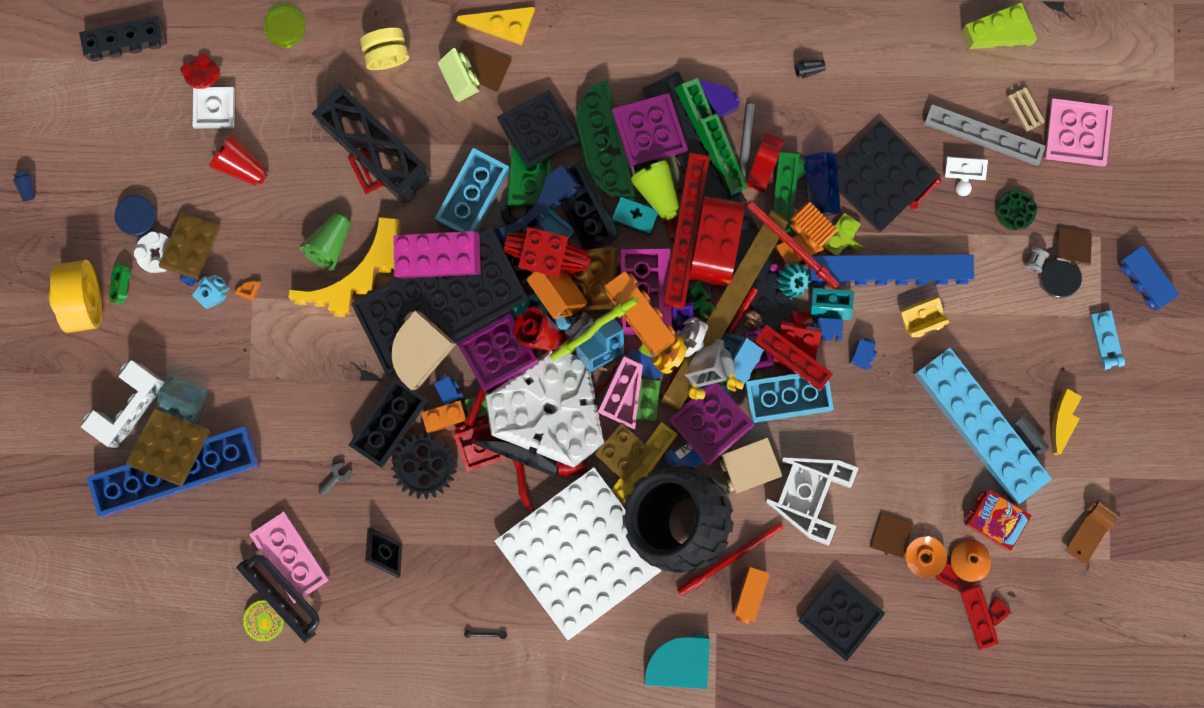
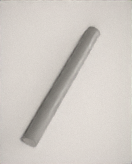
(746, 139)

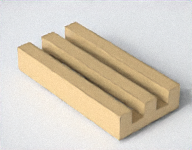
(1032, 105)

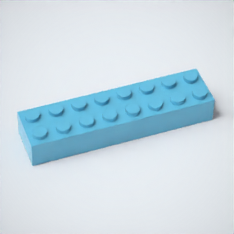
(982, 426)

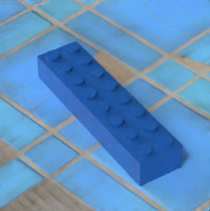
(129, 487)

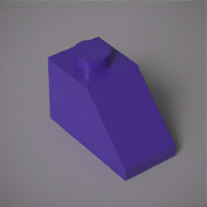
(720, 99)

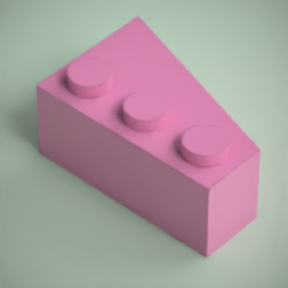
(622, 393)

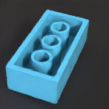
(472, 193)
(785, 398)

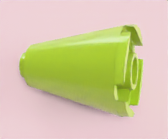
(658, 189)

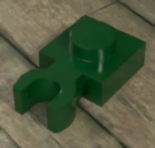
(699, 297)

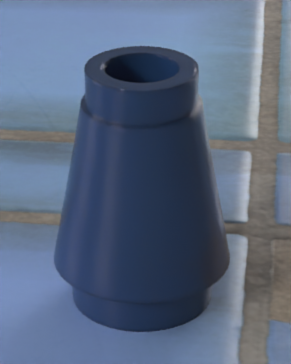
(24, 185)

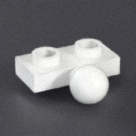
(965, 169)

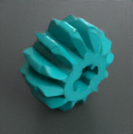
(794, 279)

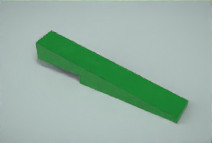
(712, 135)

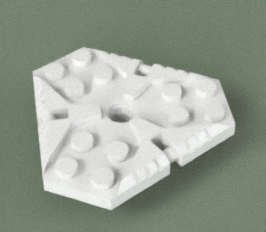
(559, 385)

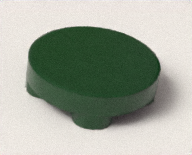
(1016, 210)

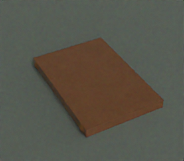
(487, 65)

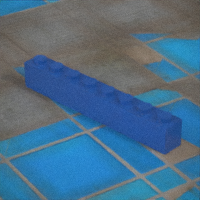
(897, 269)

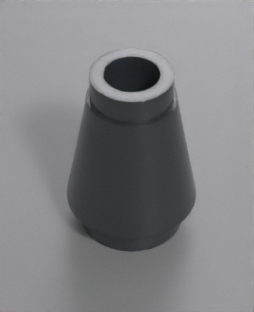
(808, 67)

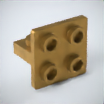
(623, 452)

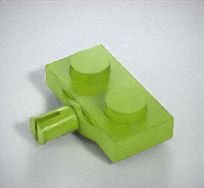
(844, 236)

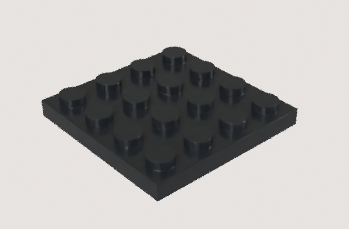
(882, 176)

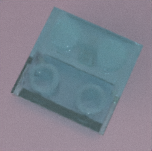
(181, 400)

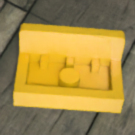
(923, 317)

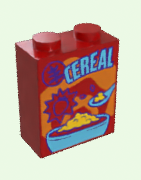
(997, 519)

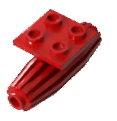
(546, 252)

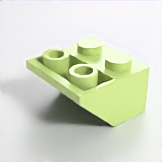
(458, 76)

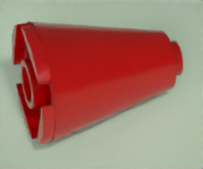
(238, 162)
(537, 331)

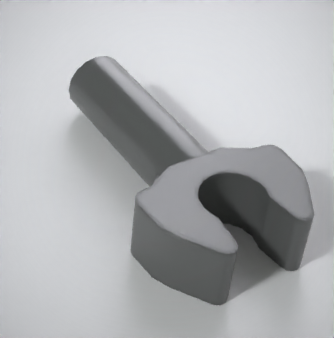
(335, 479)

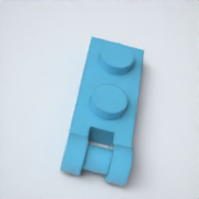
(1107, 339)

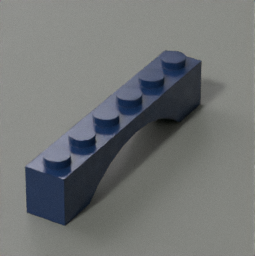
(556, 187)

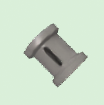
(1036, 260)

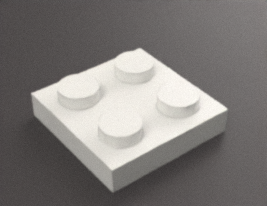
(214, 107)

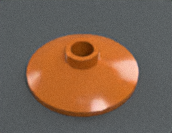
(935, 551)
(964, 567)

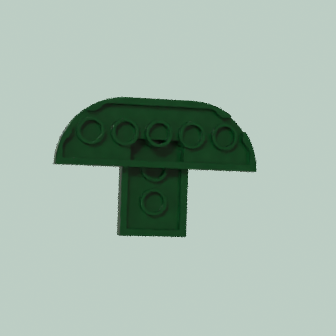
(602, 143)

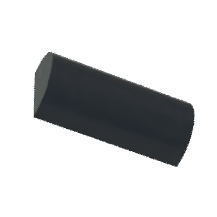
(588, 212)
(388, 422)

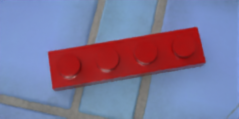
(793, 358)

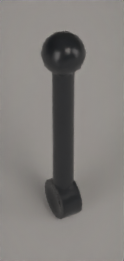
(502, 634)

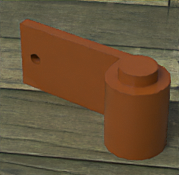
(1092, 530)

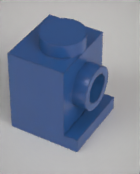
(830, 328)
(864, 353)
(448, 389)

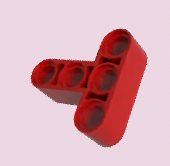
(764, 162)

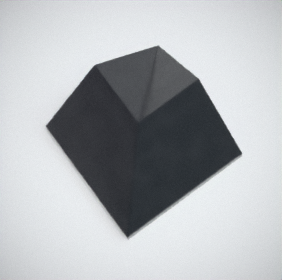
(383, 552)

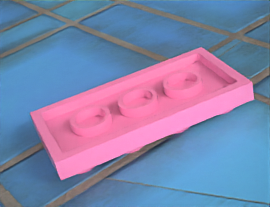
(289, 554)

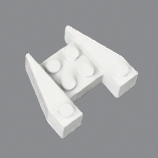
(806, 492)

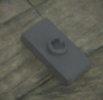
(1029, 435)

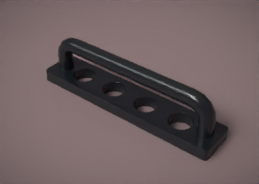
(275, 600)

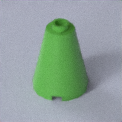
(326, 243)

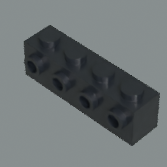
(123, 38)

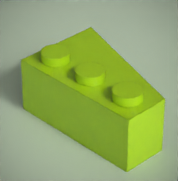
(1002, 28)

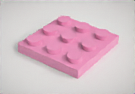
(1078, 132)

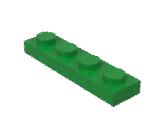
(786, 186)

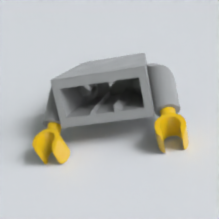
(711, 366)

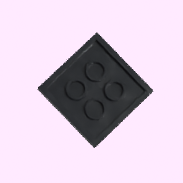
(538, 129)
(841, 617)

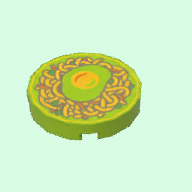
(262, 621)

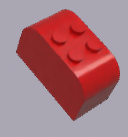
(717, 241)

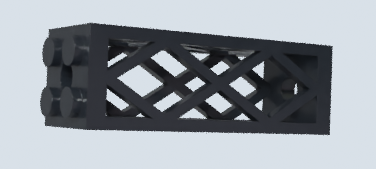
(331, 108)

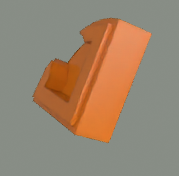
(248, 290)

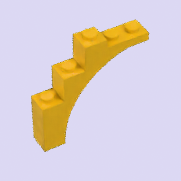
(362, 279)

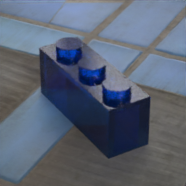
(823, 182)

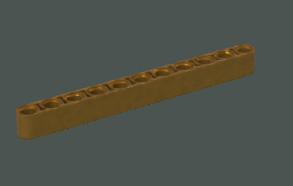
(728, 304)

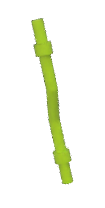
(618, 310)

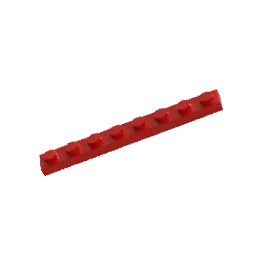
(686, 231)

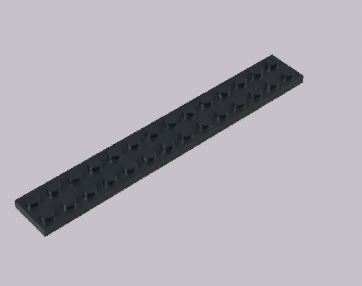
(769, 300)

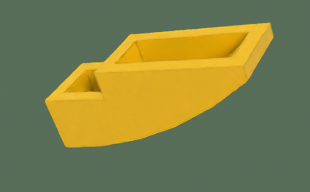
(1064, 420)

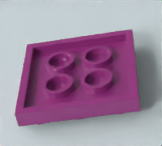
(649, 130)
(495, 354)
(711, 423)

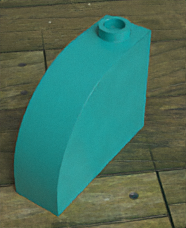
(680, 663)

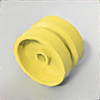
(384, 48)

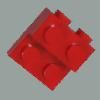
(802, 336)
(473, 455)

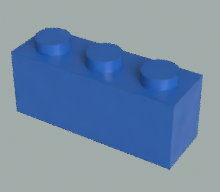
(1148, 278)

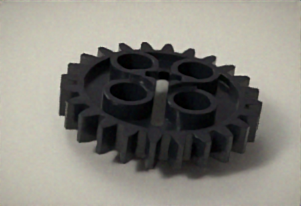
(435, 451)

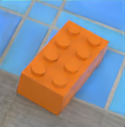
(642, 317)

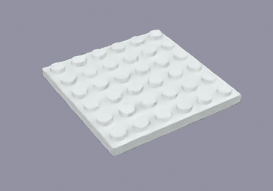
(576, 554)

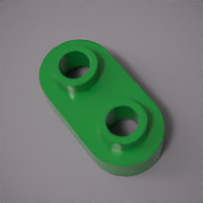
(119, 283)

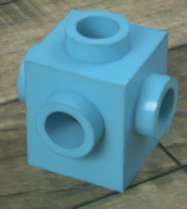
(211, 291)

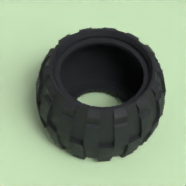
(650, 511)

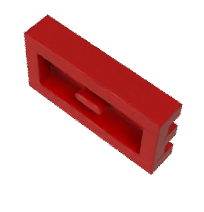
(373, 187)

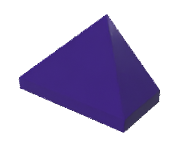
(679, 316)

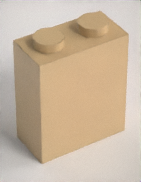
(750, 466)

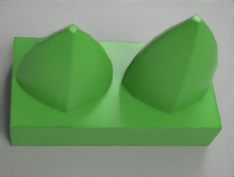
(648, 400)

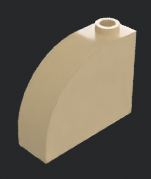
(418, 349)

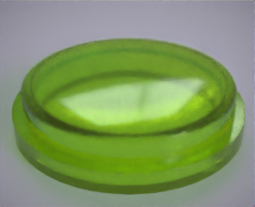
(284, 26)

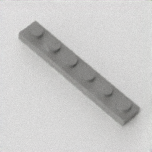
(984, 135)

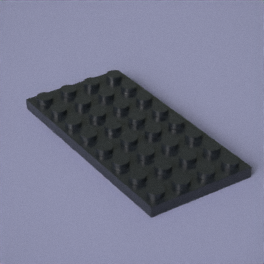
(449, 302)

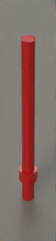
(821, 271)
(696, 581)

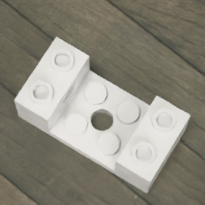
(113, 432)

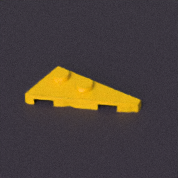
(505, 24)

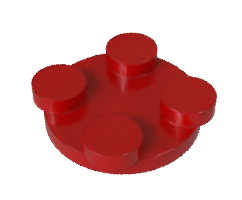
(200, 72)

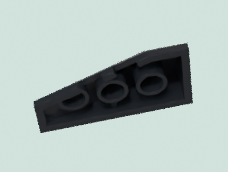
(519, 454)

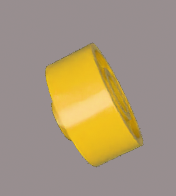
(75, 296)

